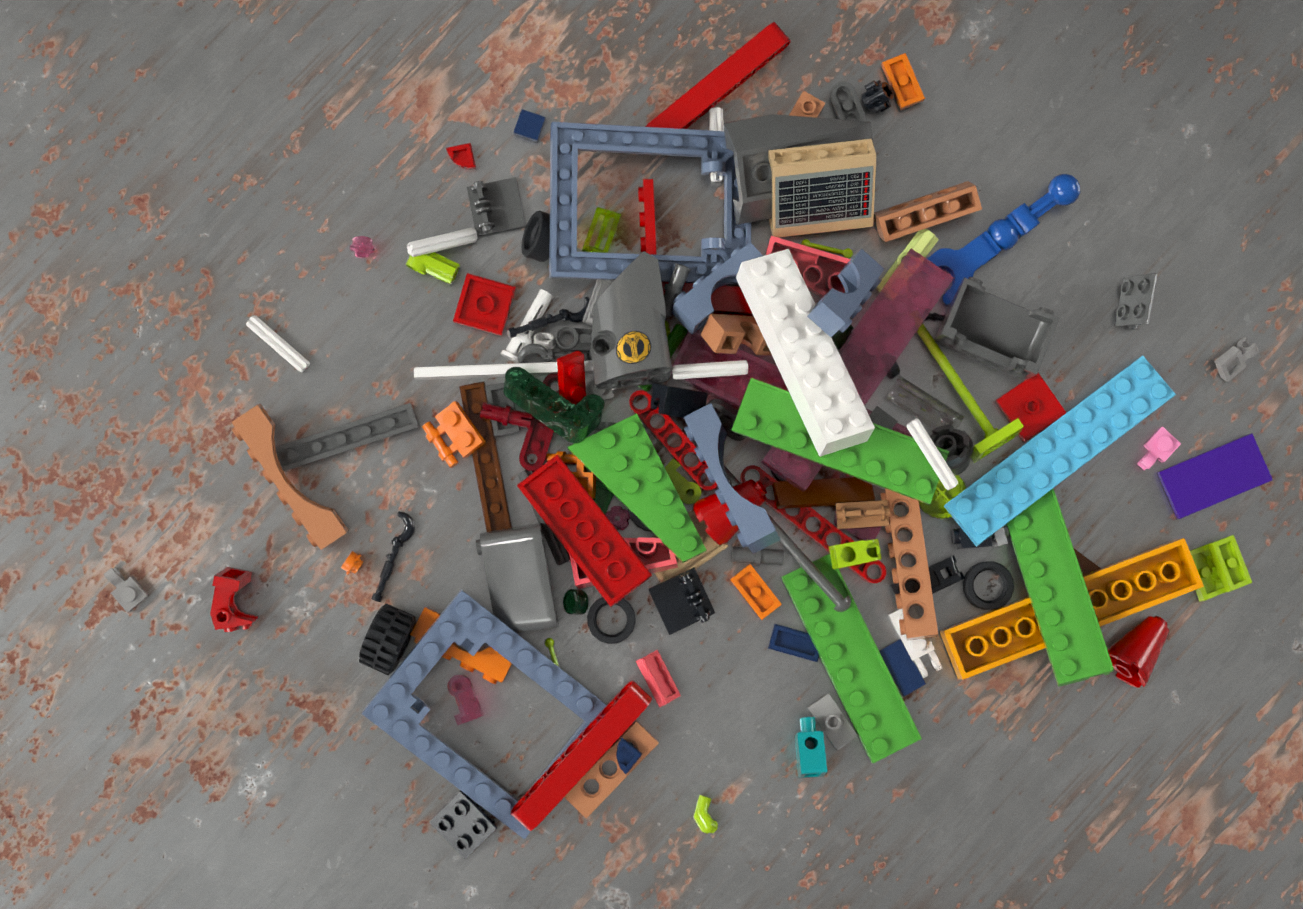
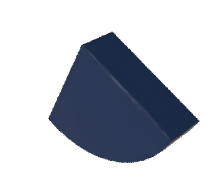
(626, 755)

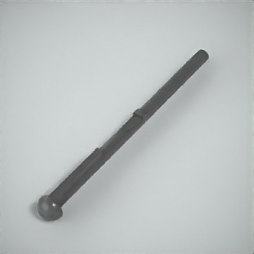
(842, 604)

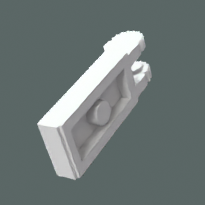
(917, 647)

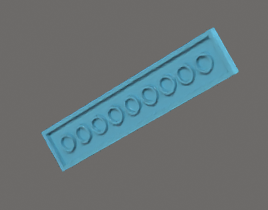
(1059, 450)

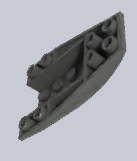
(755, 136)

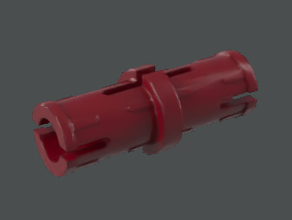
(506, 415)

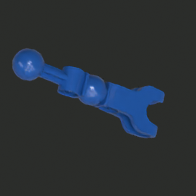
(1003, 233)

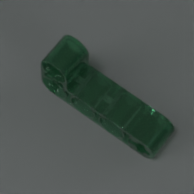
(522, 387)

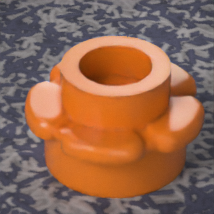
(352, 563)

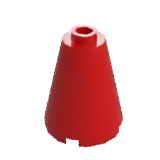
(713, 512)
(1138, 651)

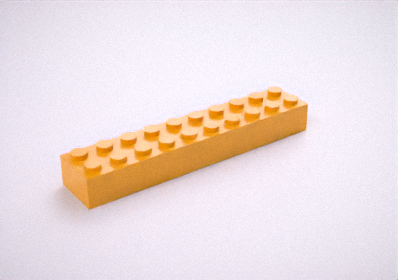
(1114, 593)

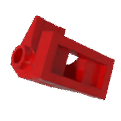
(226, 585)

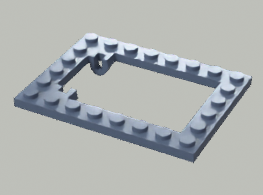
(573, 137)
(470, 626)

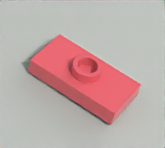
(658, 678)

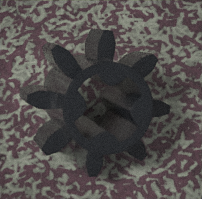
(877, 96)

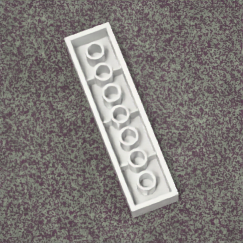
(804, 353)

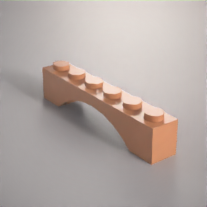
(259, 434)

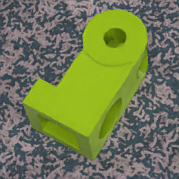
(688, 491)
(854, 553)

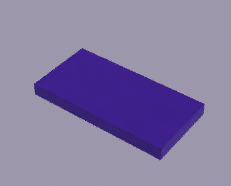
(1214, 476)

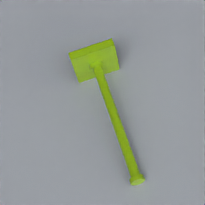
(994, 438)

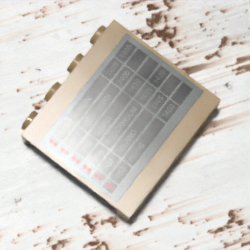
(822, 188)

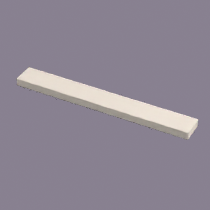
(487, 371)

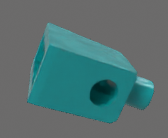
(810, 761)

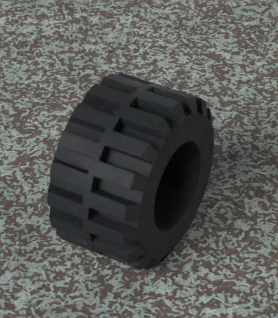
(387, 639)

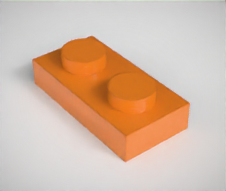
(903, 81)
(755, 591)

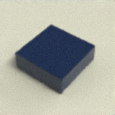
(529, 125)

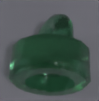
(575, 602)

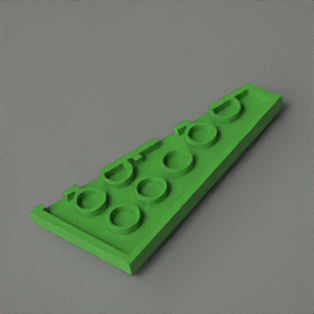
(634, 473)

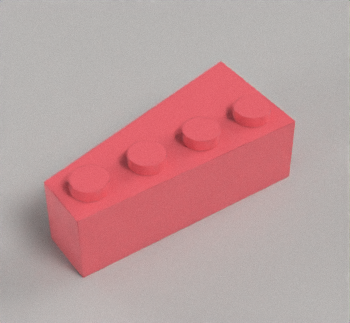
(816, 266)
(649, 550)

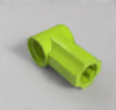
(434, 265)

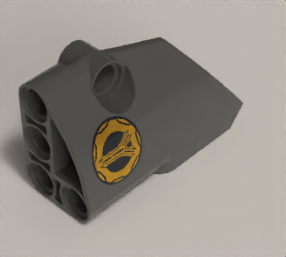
(632, 327)

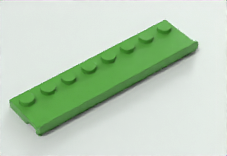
(884, 460)
(1058, 593)
(853, 663)

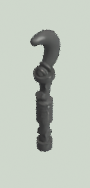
(546, 354)

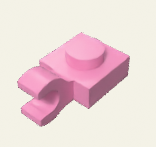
(1159, 447)

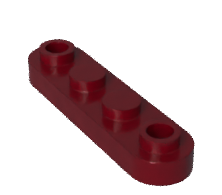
(537, 437)

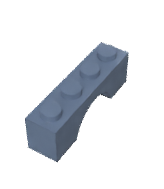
(695, 306)
(837, 308)

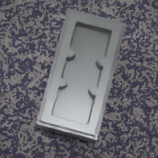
(832, 721)

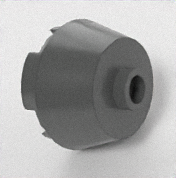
(957, 443)

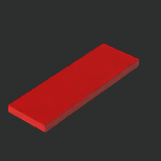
(584, 530)

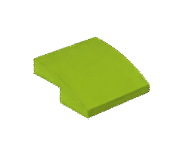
(1220, 567)

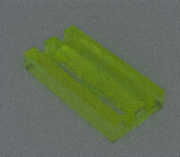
(586, 247)

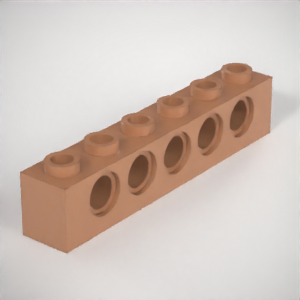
(926, 625)

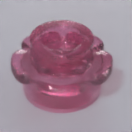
(362, 246)
(622, 513)

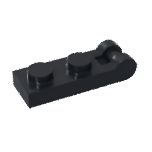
(936, 578)

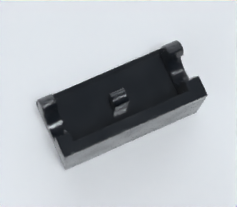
(676, 400)

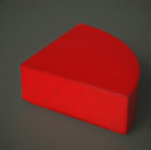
(462, 156)

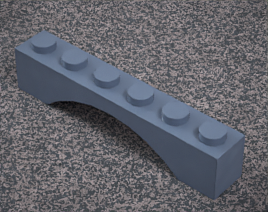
(753, 521)

